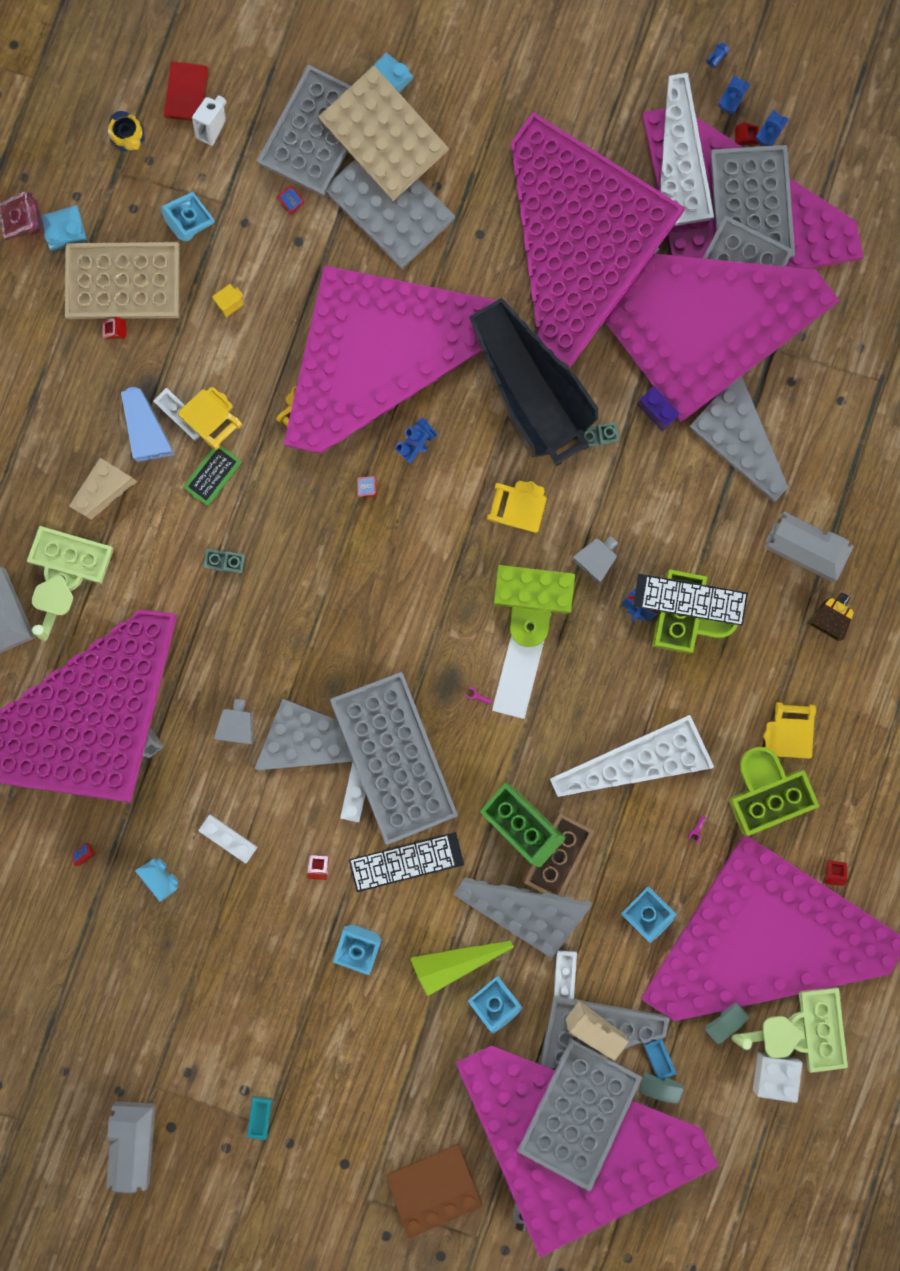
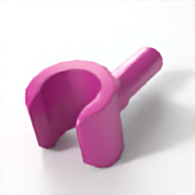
(477, 696)
(697, 829)

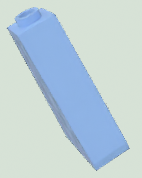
(144, 429)

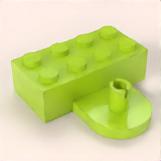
(532, 598)
(678, 631)
(770, 793)

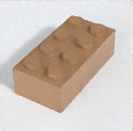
(560, 866)

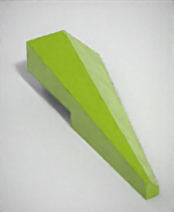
(443, 968)

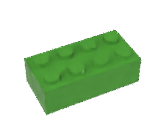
(522, 825)

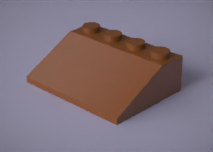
(434, 1191)

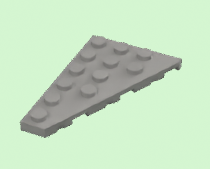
(737, 435)
(636, 1024)

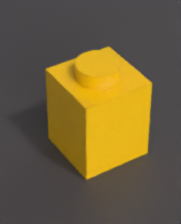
(228, 299)

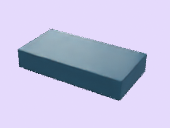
(659, 1059)

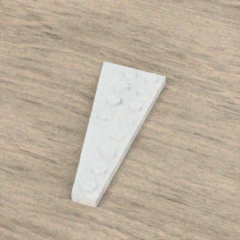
(682, 158)
(656, 755)

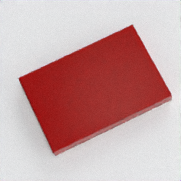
(185, 90)

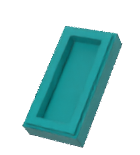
(259, 1118)

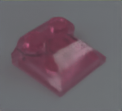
(20, 216)

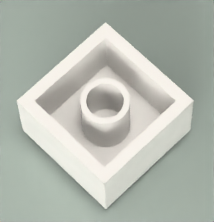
(777, 1077)

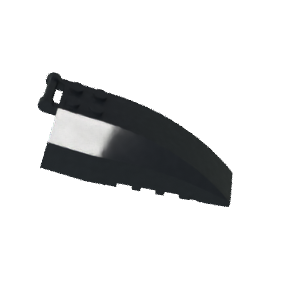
(536, 388)

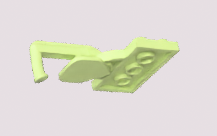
(68, 559)
(812, 1030)

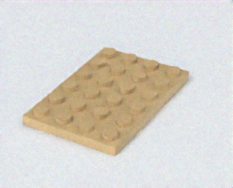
(383, 133)
(122, 280)

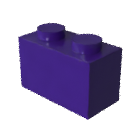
(658, 408)

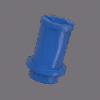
(720, 51)
(427, 428)

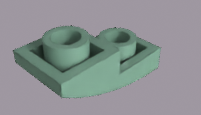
(602, 435)
(223, 561)
(727, 1023)
(661, 1090)

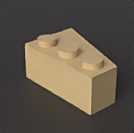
(100, 489)
(596, 1031)

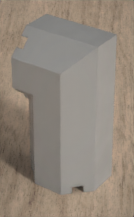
(809, 547)
(13, 621)
(130, 1146)

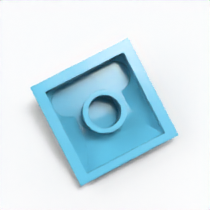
(394, 71)
(186, 216)
(63, 227)
(158, 879)
(649, 914)
(357, 949)
(495, 1005)

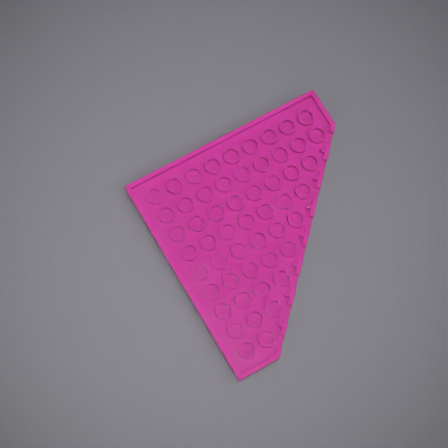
(583, 230)
(820, 230)
(711, 321)
(372, 349)
(91, 717)
(767, 937)
(644, 1162)

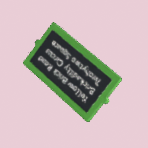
(212, 475)

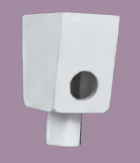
(209, 119)

